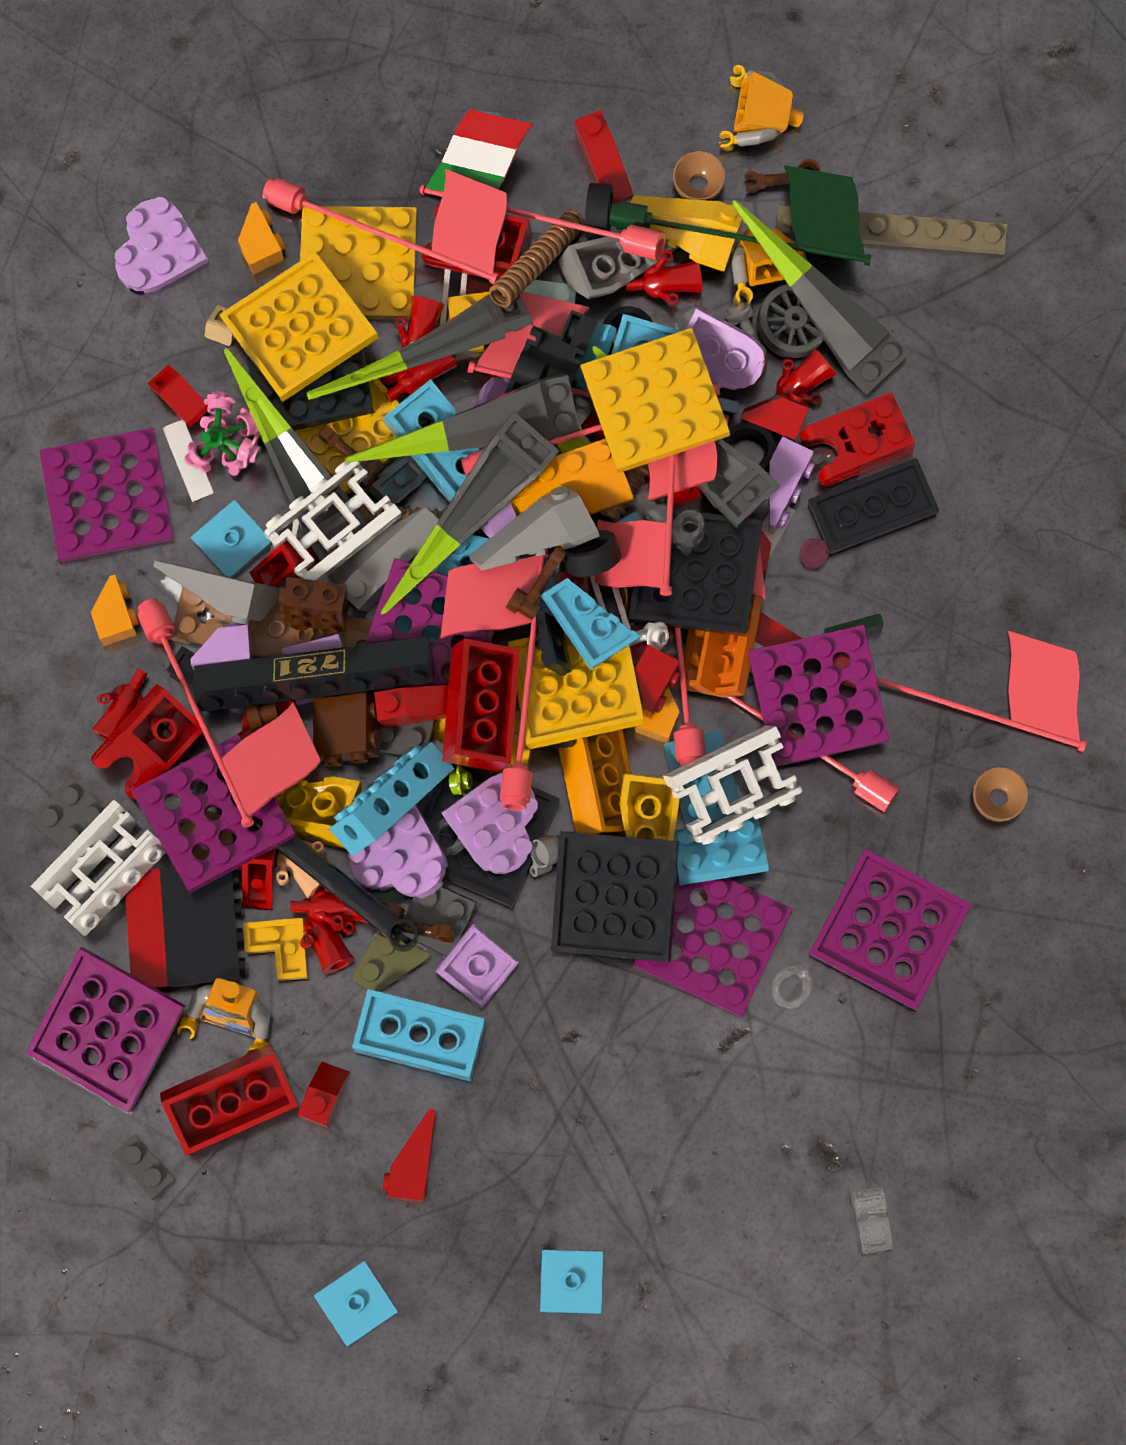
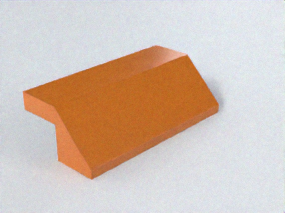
(718, 661)

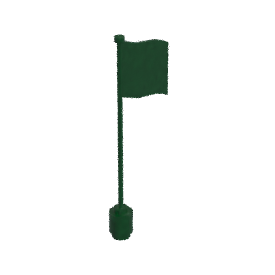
(821, 216)

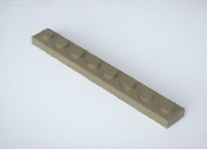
(920, 232)

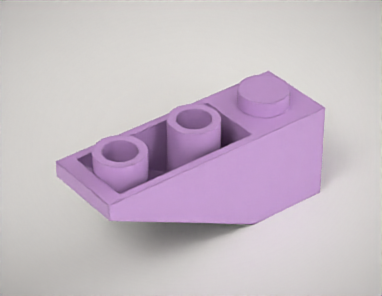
(788, 468)

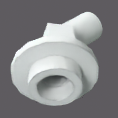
(740, 315)
(655, 634)

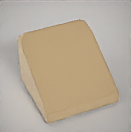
(216, 329)

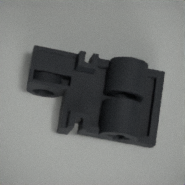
(553, 354)

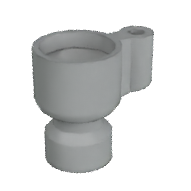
(544, 854)

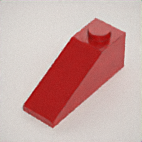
(602, 154)
(411, 705)
(411, 1167)

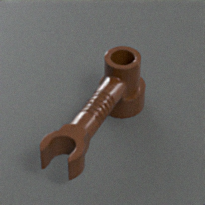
(776, 179)
(373, 467)
(527, 603)
(261, 714)
(437, 932)

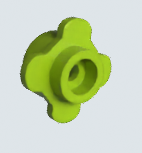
(460, 781)

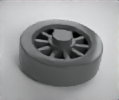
(792, 321)

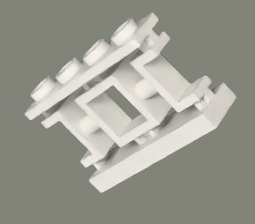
(348, 542)
(724, 762)
(86, 854)

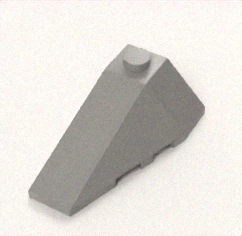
(601, 266)
(547, 523)
(369, 568)
(229, 596)

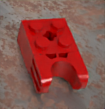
(511, 246)
(855, 446)
(147, 747)

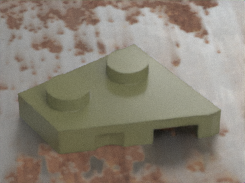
(385, 965)

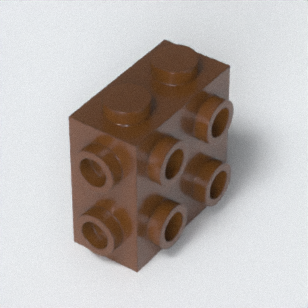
(314, 605)
(346, 728)

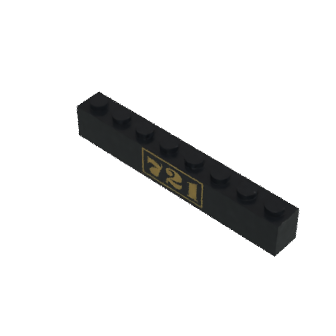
(313, 674)

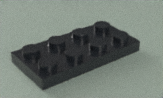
(873, 506)

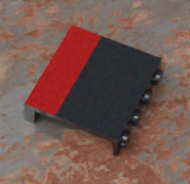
(184, 935)

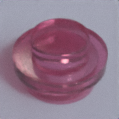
(814, 552)

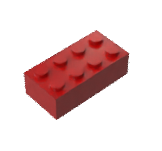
(481, 705)
(228, 1099)

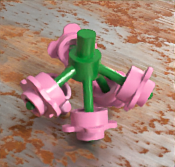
(218, 434)

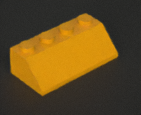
(586, 471)
(594, 782)

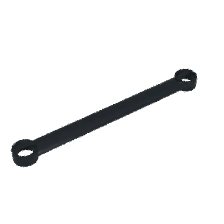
(344, 888)

